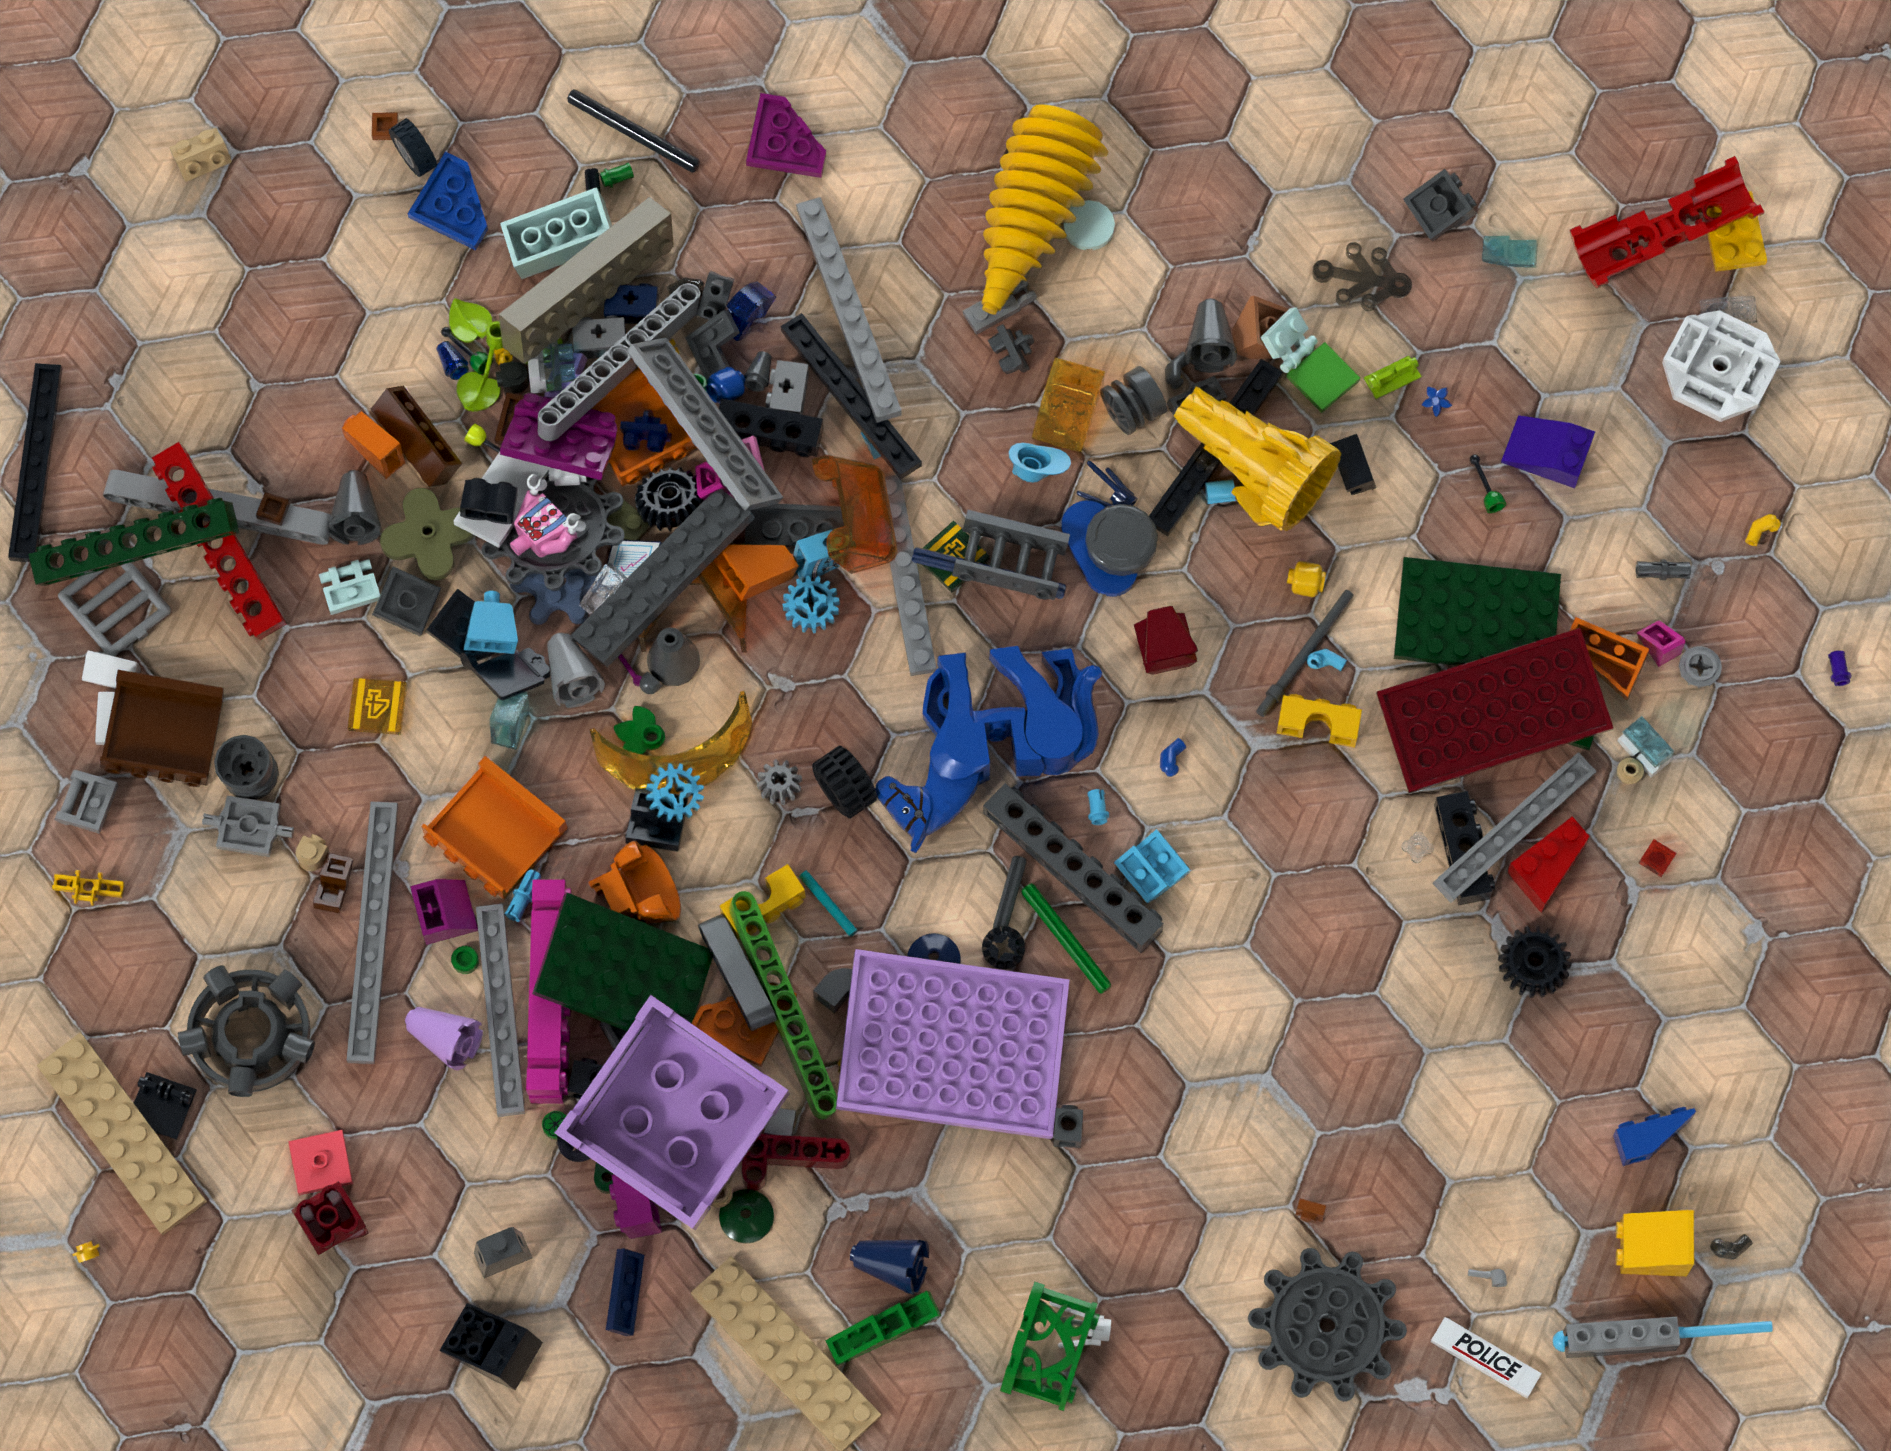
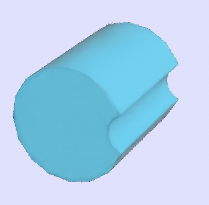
(1219, 491)

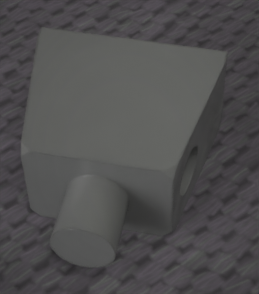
(501, 1251)

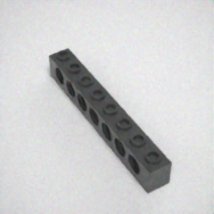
(1139, 934)

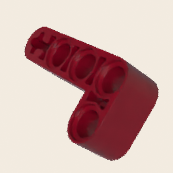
(795, 1157)

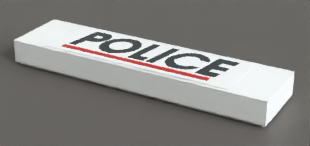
(1486, 1357)

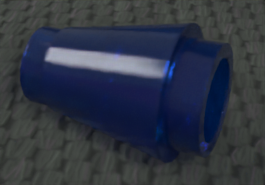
(452, 361)

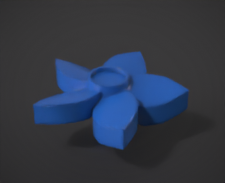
(1437, 400)

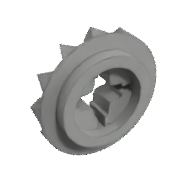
(1708, 658)

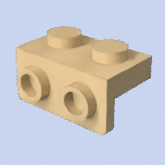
(200, 154)

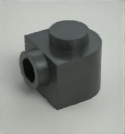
(512, 377)

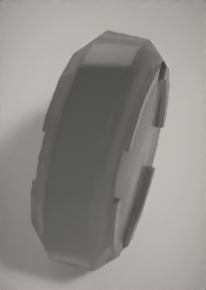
(1121, 539)

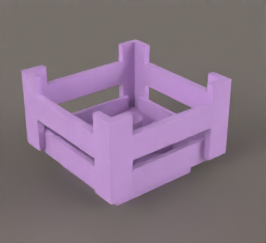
(673, 1113)

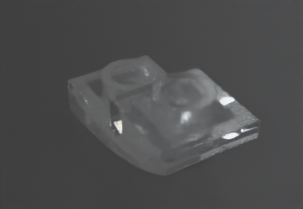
(1738, 307)

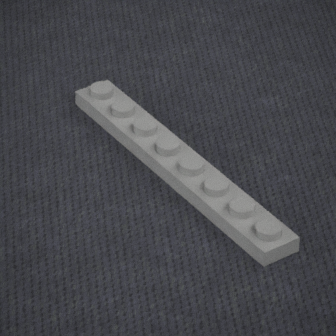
(908, 587)
(1514, 827)
(500, 1010)

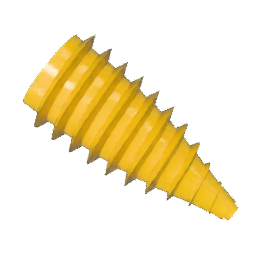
(1034, 194)

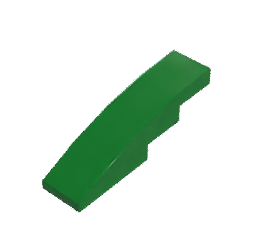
(883, 1328)

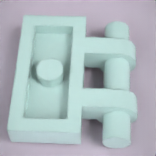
(1285, 333)
(350, 593)

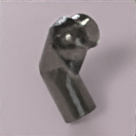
(698, 282)
(1730, 1250)

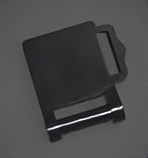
(508, 673)

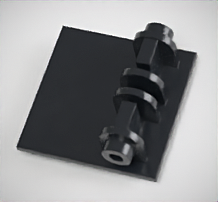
(164, 1103)

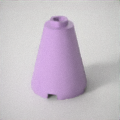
(445, 1035)

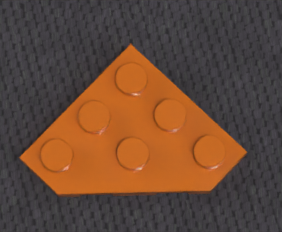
(728, 1027)

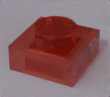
(1657, 858)

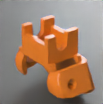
(641, 886)

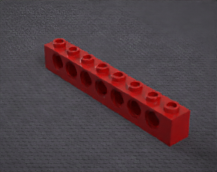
(269, 618)

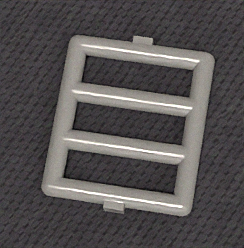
(97, 632)

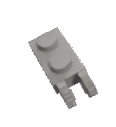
(981, 320)

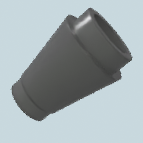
(758, 373)

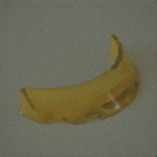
(706, 760)

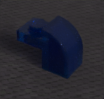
(748, 305)

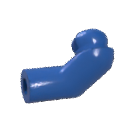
(1168, 757)

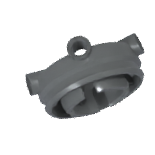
(280, 1042)

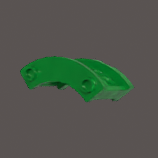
(1019, 1375)

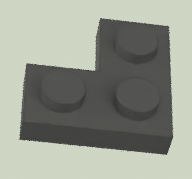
(707, 342)

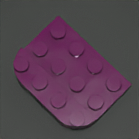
(579, 450)

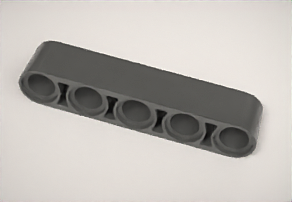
(737, 972)

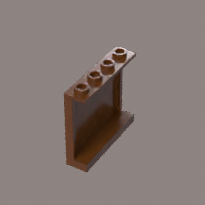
(162, 728)

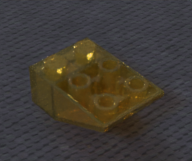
(1068, 404)

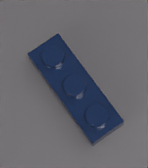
(625, 1292)

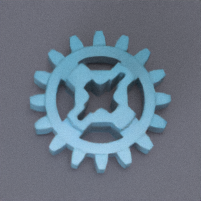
(822, 603)
(663, 795)

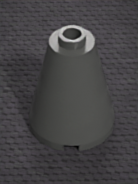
(1210, 339)
(354, 511)
(673, 658)

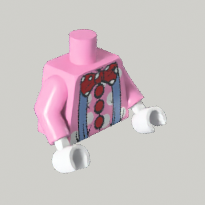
(543, 524)

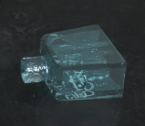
(509, 720)

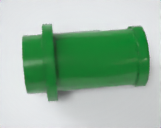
(616, 175)

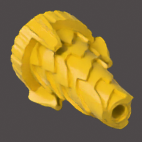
(1277, 466)

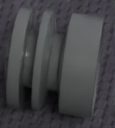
(1134, 400)
(244, 754)

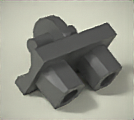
(715, 295)
(1006, 340)

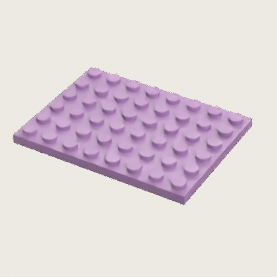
(952, 1044)

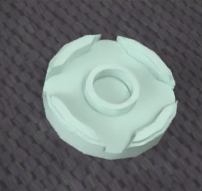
(1092, 226)

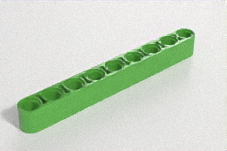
(783, 991)

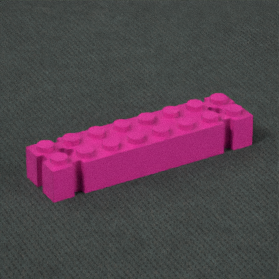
(546, 1020)

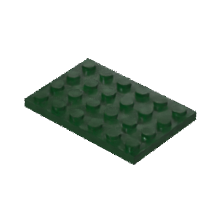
(1471, 611)
(613, 964)

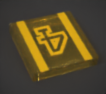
(377, 706)

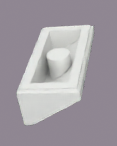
(103, 668)

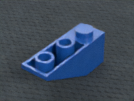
(1644, 1139)

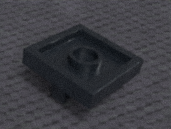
(452, 623)

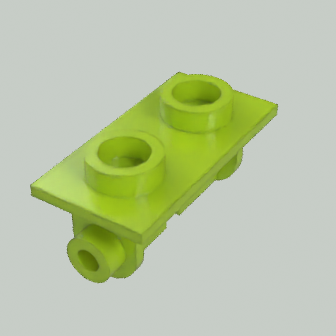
(1393, 376)

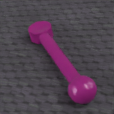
(636, 678)

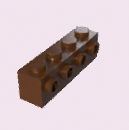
(417, 436)

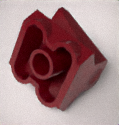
(1165, 641)
(329, 1218)

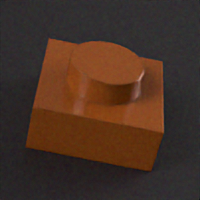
(382, 123)
(1310, 1211)

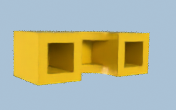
(1341, 720)
(785, 894)

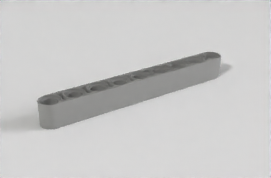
(608, 371)
(150, 494)

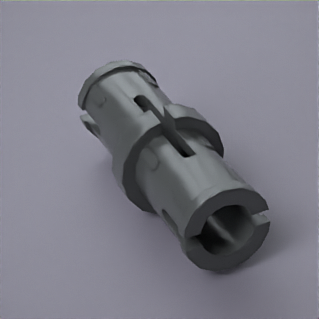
(1663, 569)

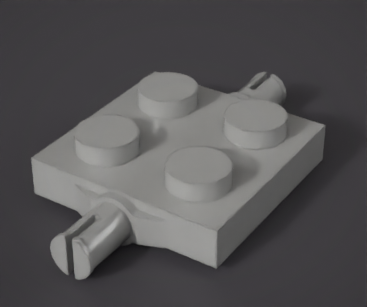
(248, 826)

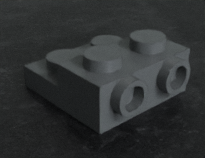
(1440, 204)

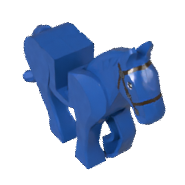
(1044, 739)

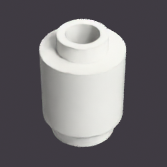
(565, 478)

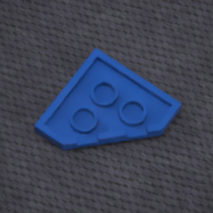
(451, 203)

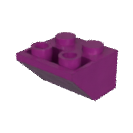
(443, 909)
(635, 1212)

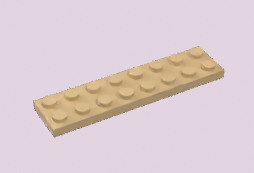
(121, 1133)
(786, 1354)

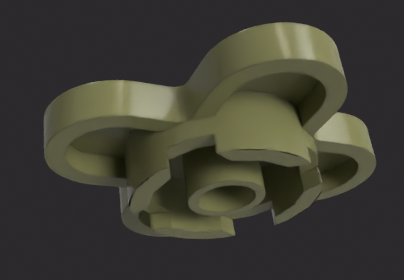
(409, 538)

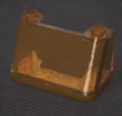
(868, 526)

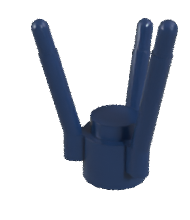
(1121, 495)

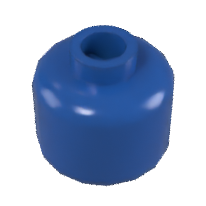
(726, 385)

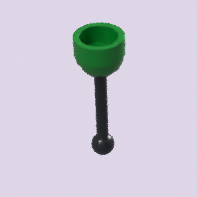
(477, 361)
(1493, 500)

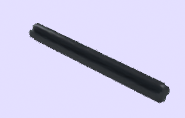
(633, 130)

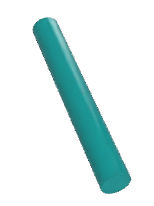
(828, 903)

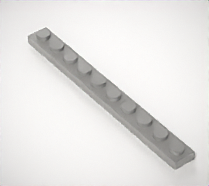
(848, 310)
(372, 933)

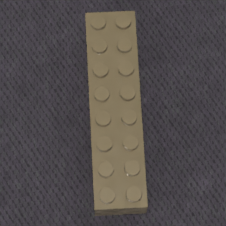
(586, 280)

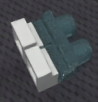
(545, 370)
(1643, 739)

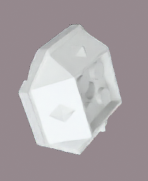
(1722, 341)

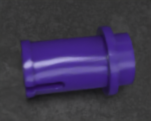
(1840, 673)

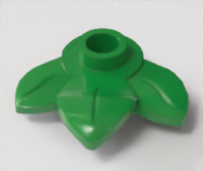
(636, 732)

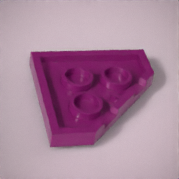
(783, 140)

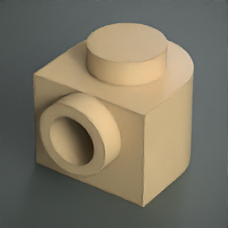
(311, 852)

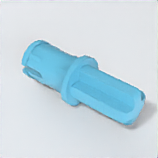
(522, 896)

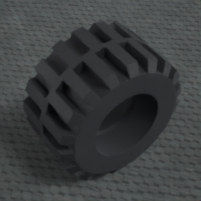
(844, 781)

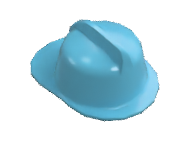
(1037, 462)

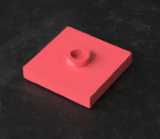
(320, 1162)

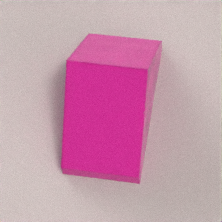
(708, 481)
(1662, 642)

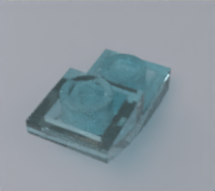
(1508, 252)

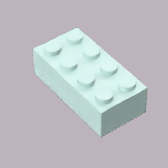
(555, 232)

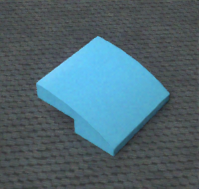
(1152, 866)

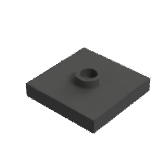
(406, 601)

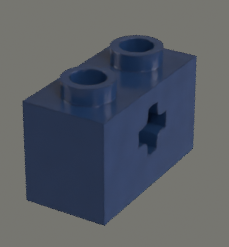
(645, 300)

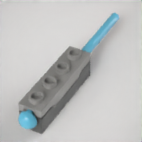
(1639, 1336)

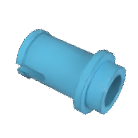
(1098, 813)

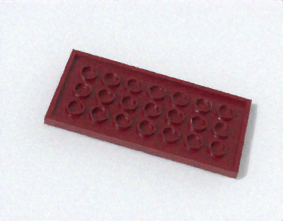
(1494, 710)

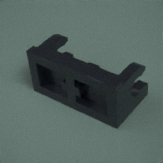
(1354, 465)

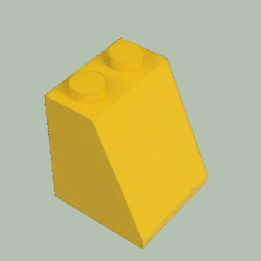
(1656, 1243)

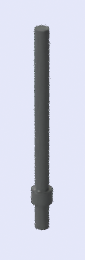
(1276, 691)

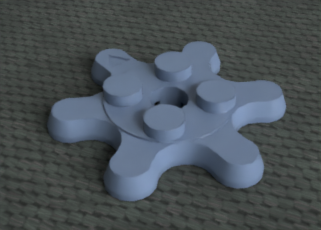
(565, 599)

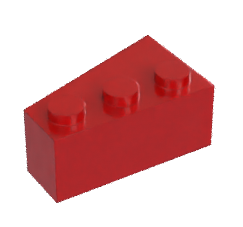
(1548, 862)

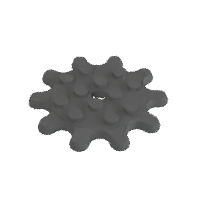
(582, 551)
(1331, 1294)

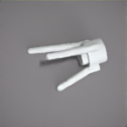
(1100, 1334)

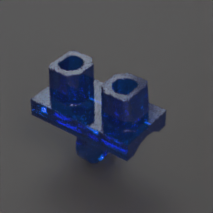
(645, 428)

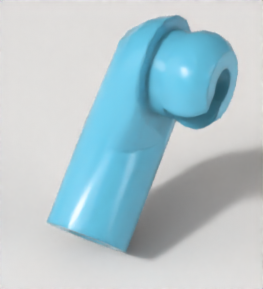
(1324, 658)

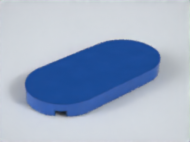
(1075, 523)

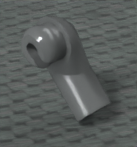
(1173, 371)

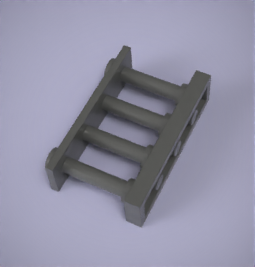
(1018, 533)

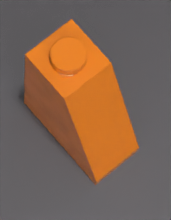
(374, 444)
(755, 567)

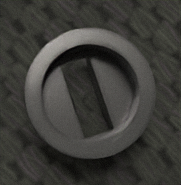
(649, 684)

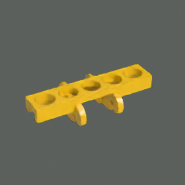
(96, 890)

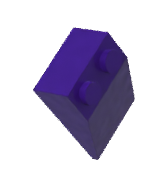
(1549, 449)

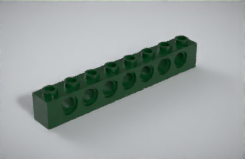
(222, 524)

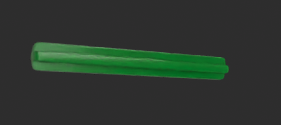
(1066, 938)

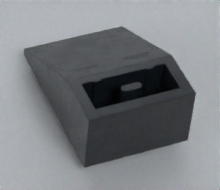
(491, 1346)

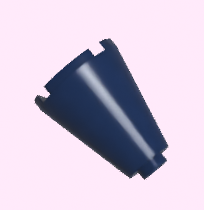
(893, 1262)

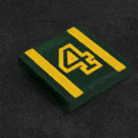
(954, 543)

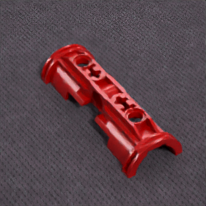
(1718, 188)

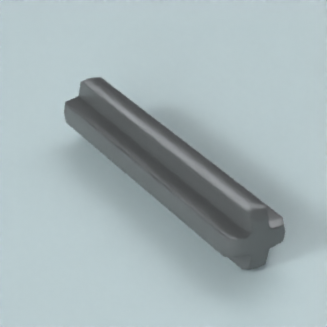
(1010, 891)

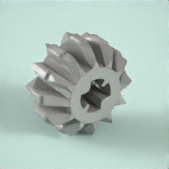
(779, 773)

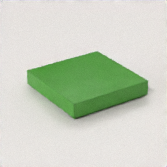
(1323, 377)

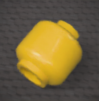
(1306, 579)

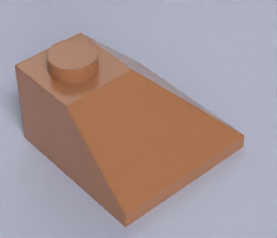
(1252, 324)

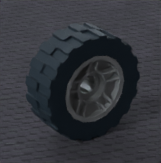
(412, 147)

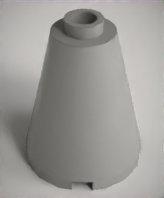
(571, 672)

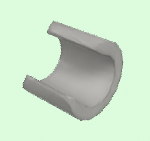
(1497, 1276)

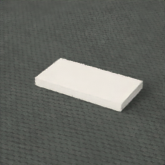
(503, 470)

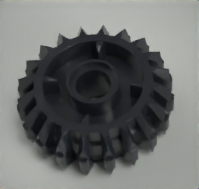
(667, 498)
(1529, 977)

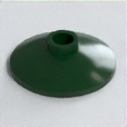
(747, 1229)

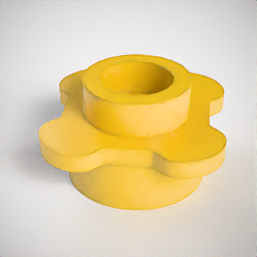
(86, 1251)

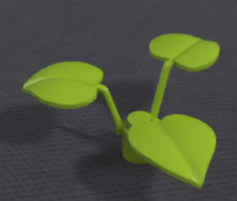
(467, 323)

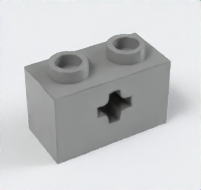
(587, 331)
(791, 376)

